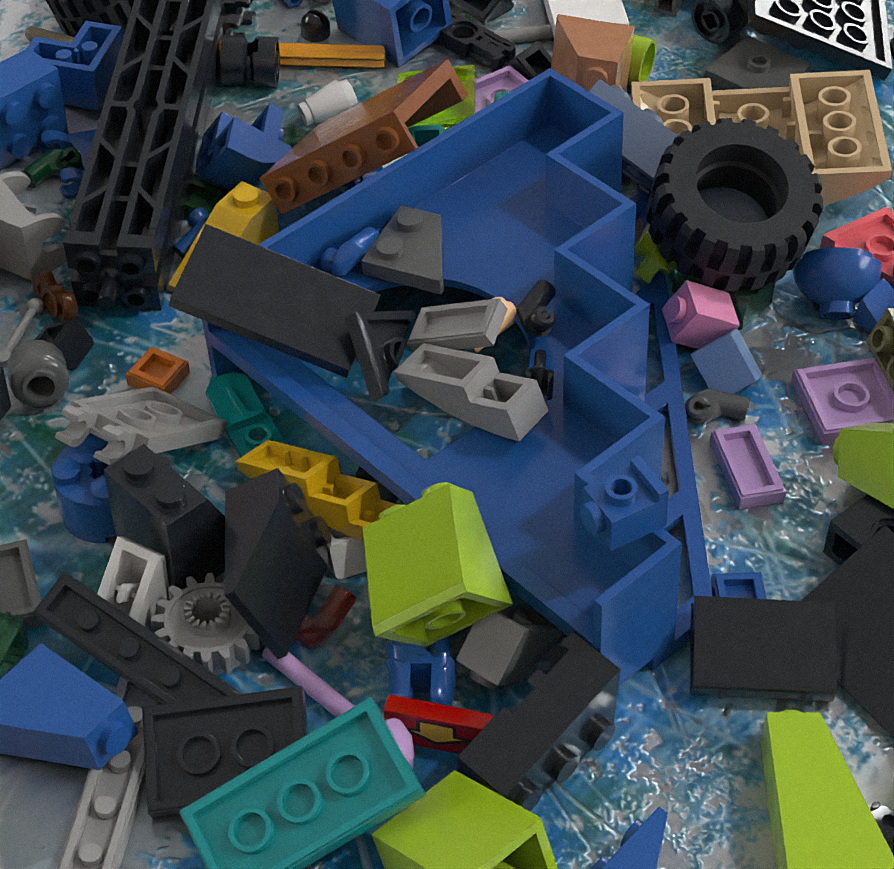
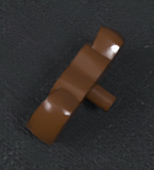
(55, 299)

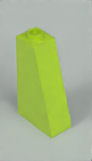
(814, 799)

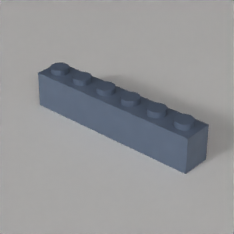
(646, 141)

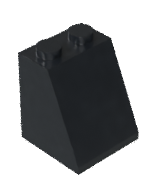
(166, 515)

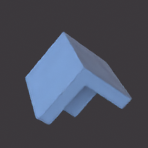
(727, 363)

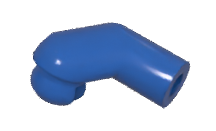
(350, 253)

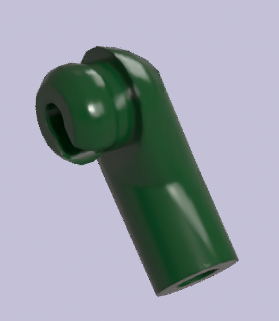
(52, 163)

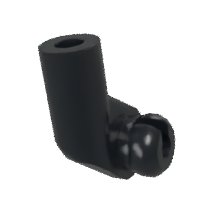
(533, 311)

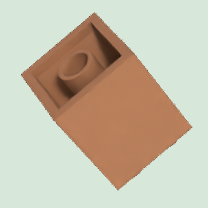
(592, 51)

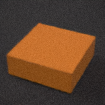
(158, 370)

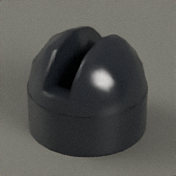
(315, 26)

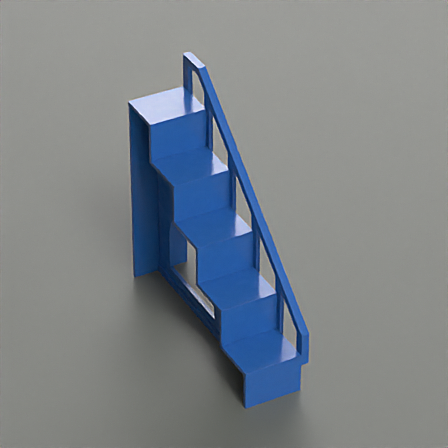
(524, 200)

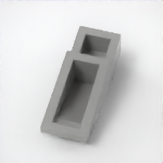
(474, 390)

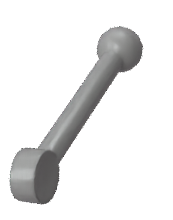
(34, 306)

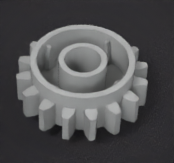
(205, 626)

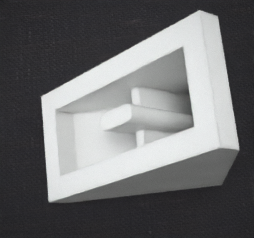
(135, 580)

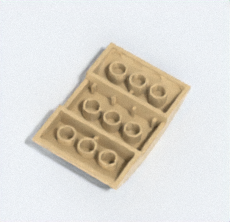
(824, 112)

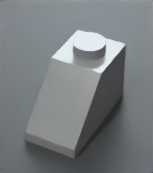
(507, 646)

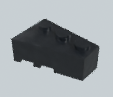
(549, 730)

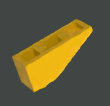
(243, 213)

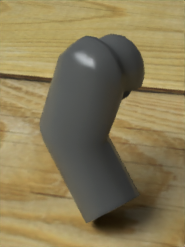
(713, 404)

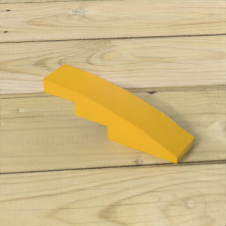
(339, 499)

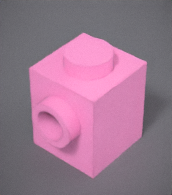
(699, 314)

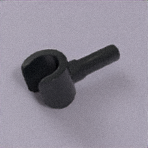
(543, 375)

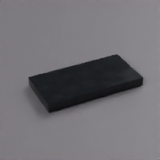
(271, 299)

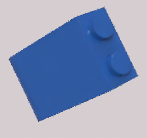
(398, 25)

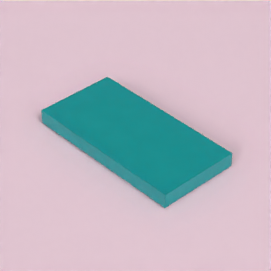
(306, 796)

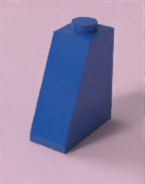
(60, 714)

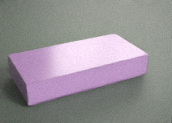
(747, 467)

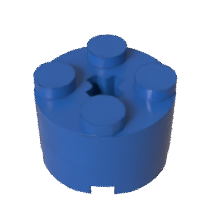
(83, 491)

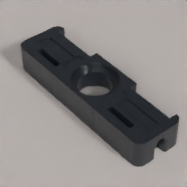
(482, 45)

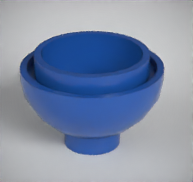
(837, 279)

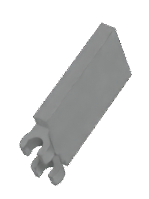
(137, 419)

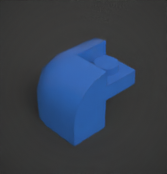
(240, 151)

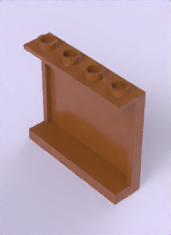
(361, 137)

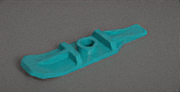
(237, 403)

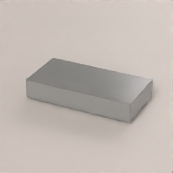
(459, 325)

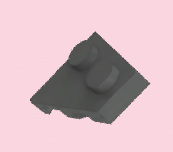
(409, 251)

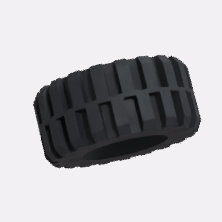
(748, 161)

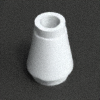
(327, 102)

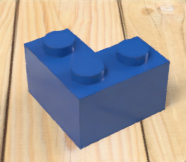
(85, 63)

